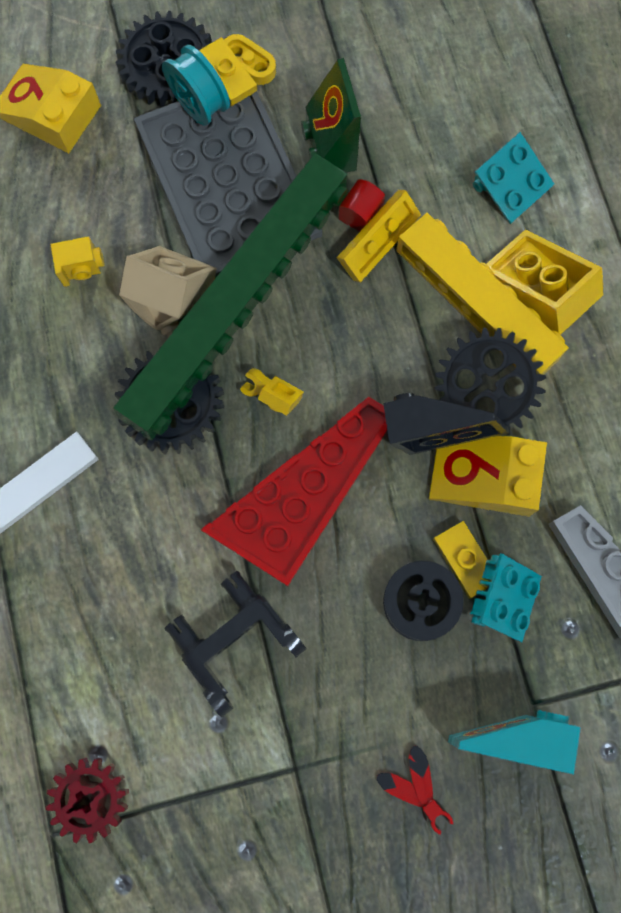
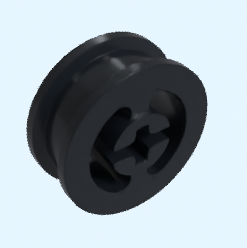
(427, 573)

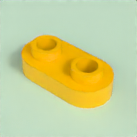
(253, 58)

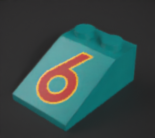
(526, 739)

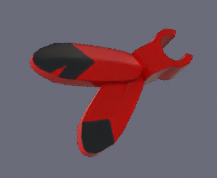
(416, 793)

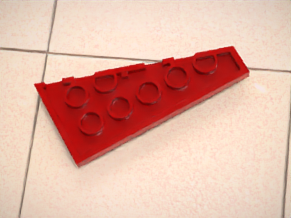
(294, 504)

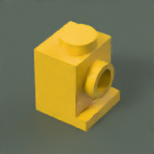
(76, 259)

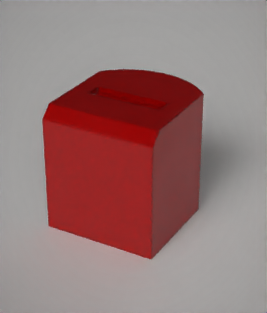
(361, 204)

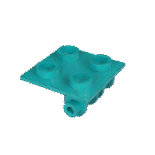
(513, 178)
(508, 598)

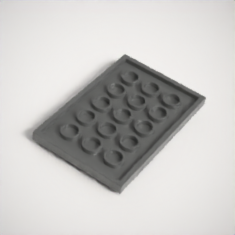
(217, 174)

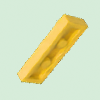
(379, 236)

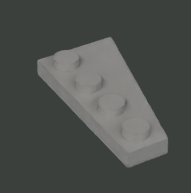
(594, 558)

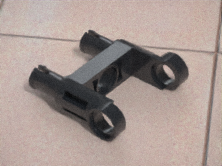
(199, 652)

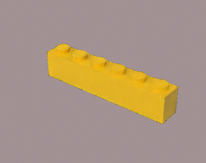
(475, 289)

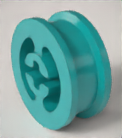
(196, 85)

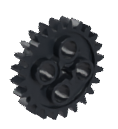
(149, 46)
(472, 357)
(203, 399)

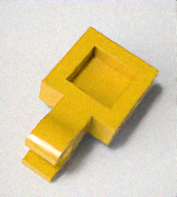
(275, 393)

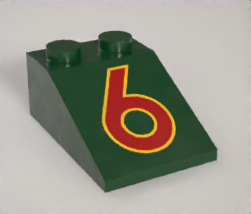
(334, 120)

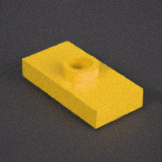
(230, 70)
(463, 557)

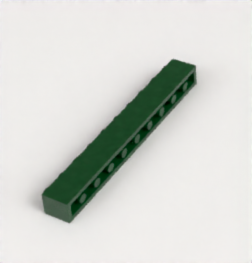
(231, 298)

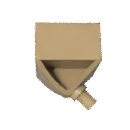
(164, 286)

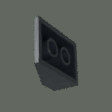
(428, 424)

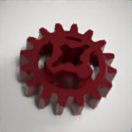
(93, 813)

